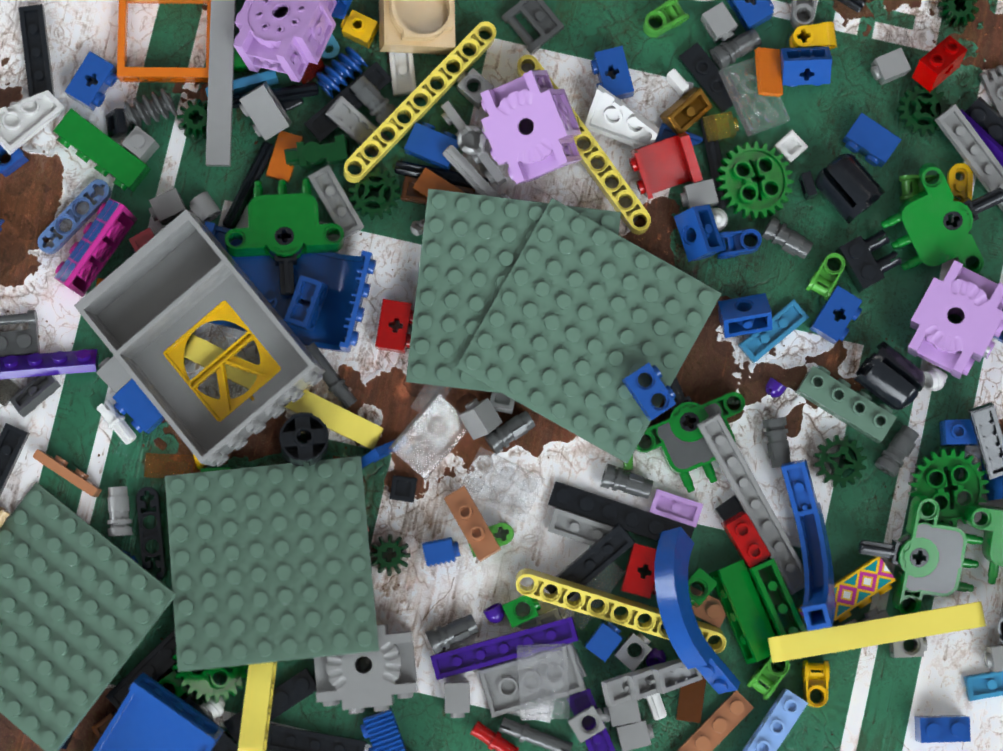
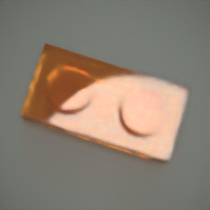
(168, 464)

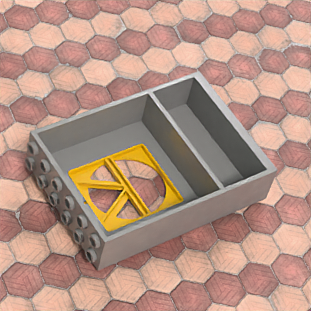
(154, 307)

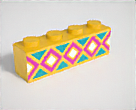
(858, 587)

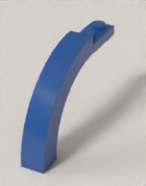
(819, 592)
(677, 613)

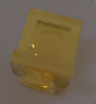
(720, 126)

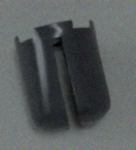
(848, 186)
(891, 377)
(317, 440)

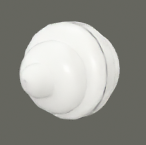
(720, 218)
(934, 379)
(212, 709)

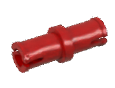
(491, 738)

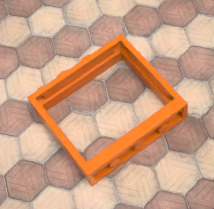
(157, 74)

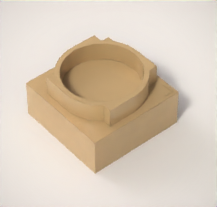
(417, 26)

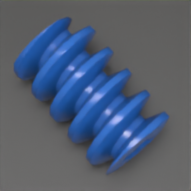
(340, 71)

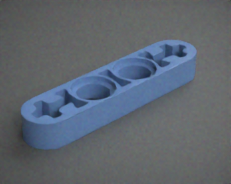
(77, 219)

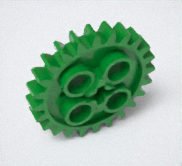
(734, 184)
(970, 483)
(205, 686)

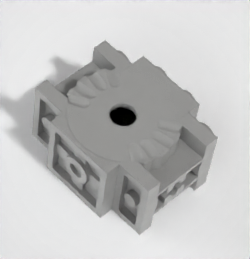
(391, 674)

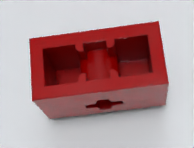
(939, 63)
(390, 313)
(745, 539)
(632, 582)

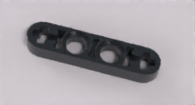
(149, 534)

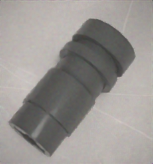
(735, 48)
(372, 99)
(790, 240)
(509, 431)
(777, 443)
(898, 449)
(626, 482)
(451, 633)

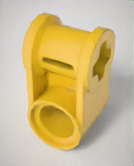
(815, 35)
(815, 680)

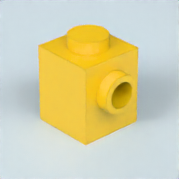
(359, 28)

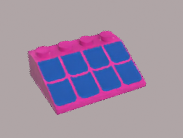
(96, 247)

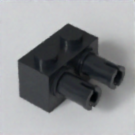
(861, 265)

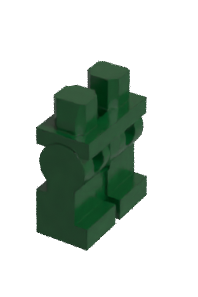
(316, 154)

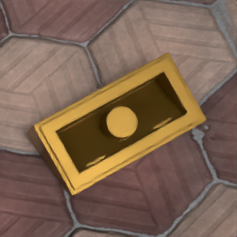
(686, 110)

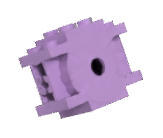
(284, 34)
(527, 148)
(957, 345)

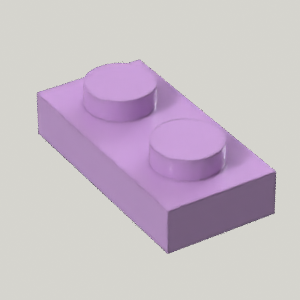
(676, 508)

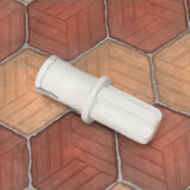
(116, 422)
(656, 706)

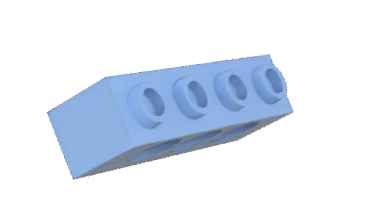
(776, 722)

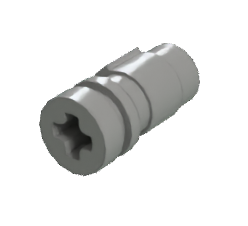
(118, 512)

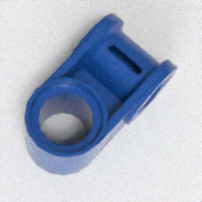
(736, 243)

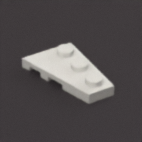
(26, 119)
(618, 121)

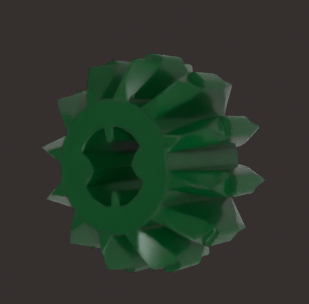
(961, 17)
(187, 119)
(395, 560)

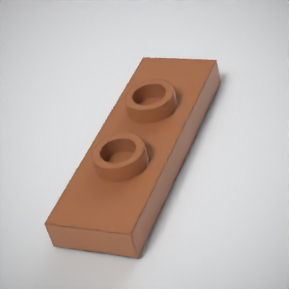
(60, 467)
(472, 523)

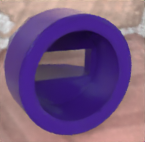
(774, 388)
(494, 613)
(654, 653)

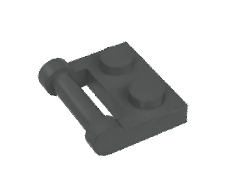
(539, 17)
(20, 341)

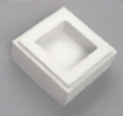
(677, 82)
(791, 146)

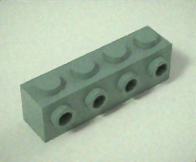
(846, 404)

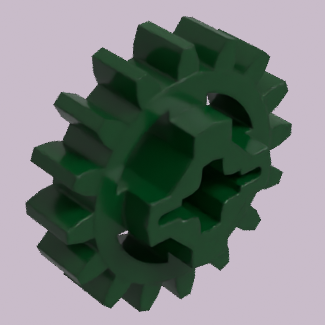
(916, 103)
(367, 200)
(837, 472)

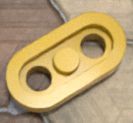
(964, 187)

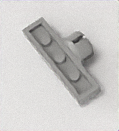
(472, 142)

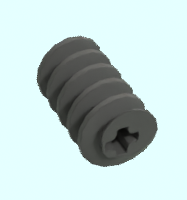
(149, 109)

